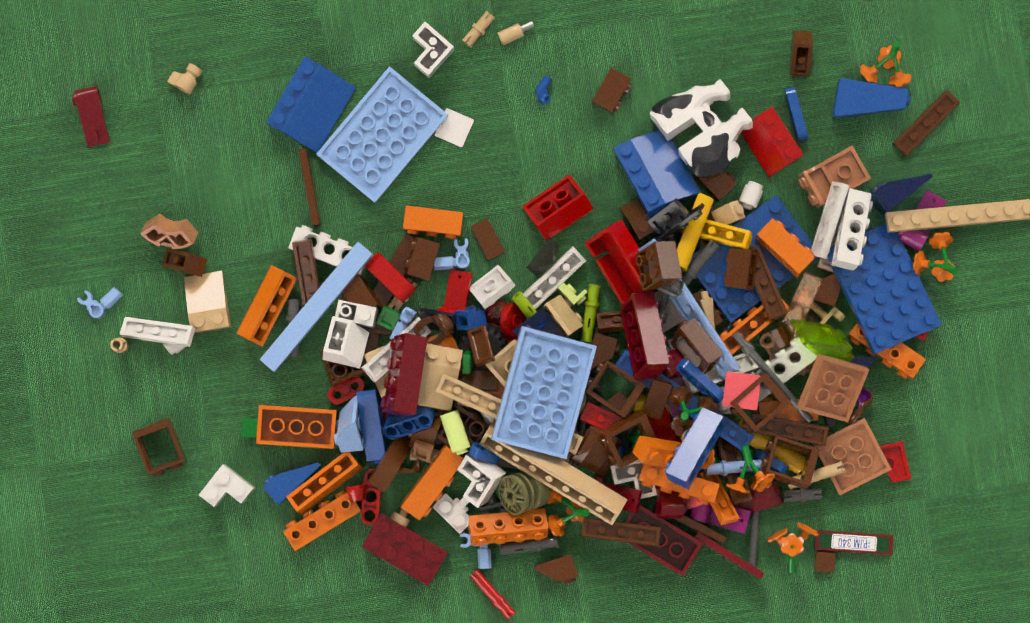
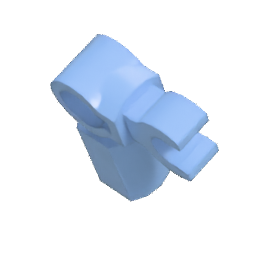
(461, 261)
(97, 309)
(406, 318)
(484, 553)

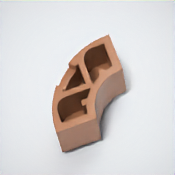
(169, 233)

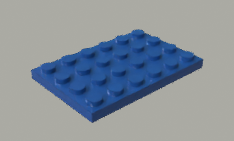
(886, 292)

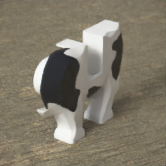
(716, 146)

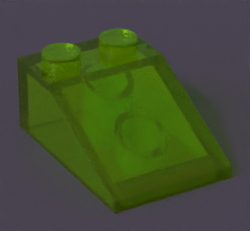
(823, 339)

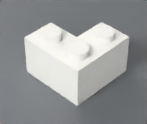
(436, 49)
(631, 473)
(484, 479)
(226, 482)

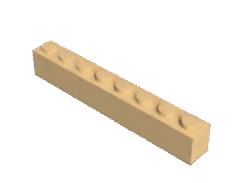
(560, 477)

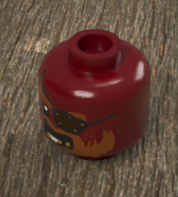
(494, 311)
(675, 358)

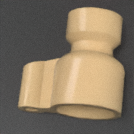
(187, 81)

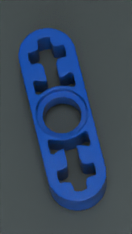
(795, 114)
(700, 380)

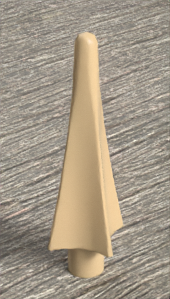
(707, 306)

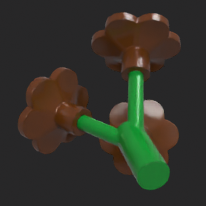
(681, 397)

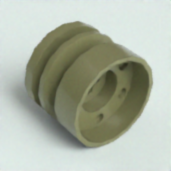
(522, 493)

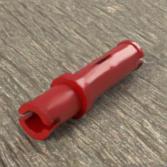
(498, 601)

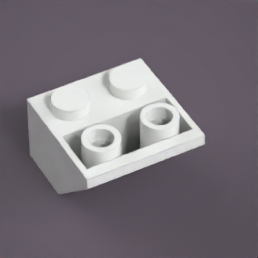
(345, 343)

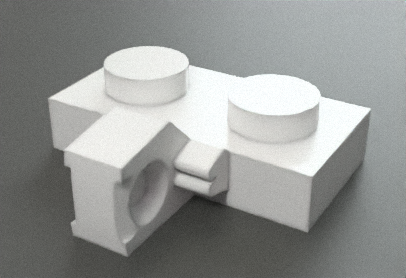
(453, 511)

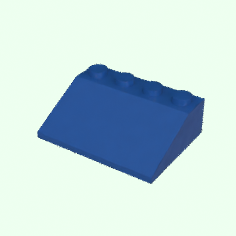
(311, 104)
(656, 171)

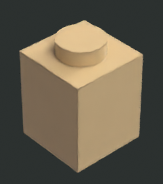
(729, 213)

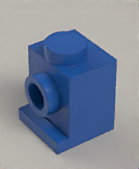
(470, 318)

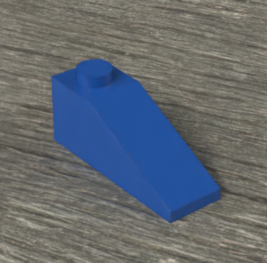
(284, 483)

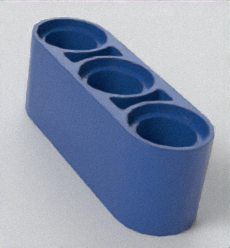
(400, 426)

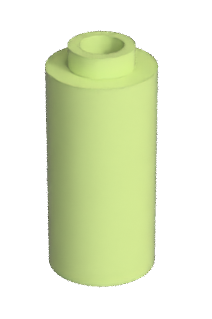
(455, 432)

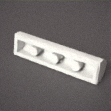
(554, 277)

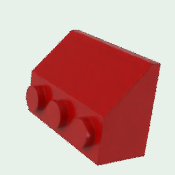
(771, 142)
(557, 207)

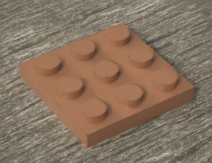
(833, 387)
(858, 452)

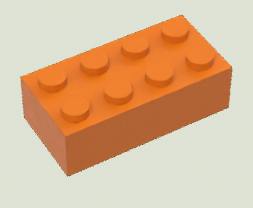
(296, 426)

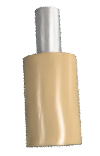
(514, 32)

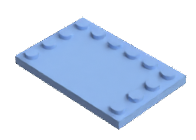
(382, 134)
(543, 392)

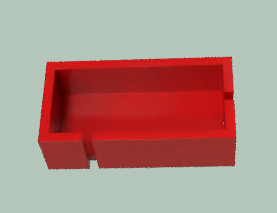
(620, 263)

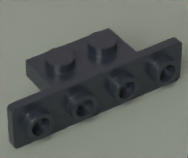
(671, 218)

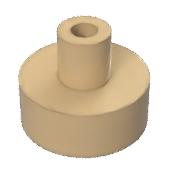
(400, 517)

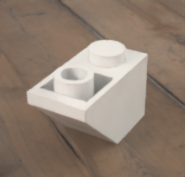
(358, 313)

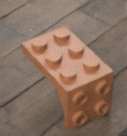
(841, 168)

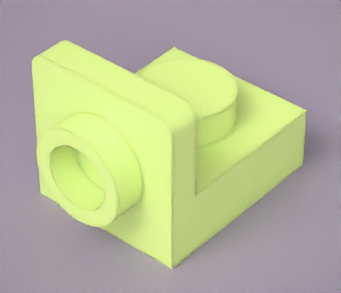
(569, 292)

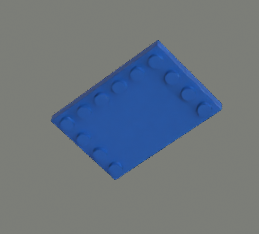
(734, 301)

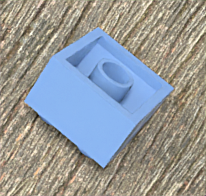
(349, 429)

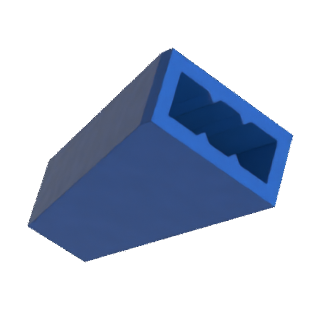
(866, 98)
(372, 424)

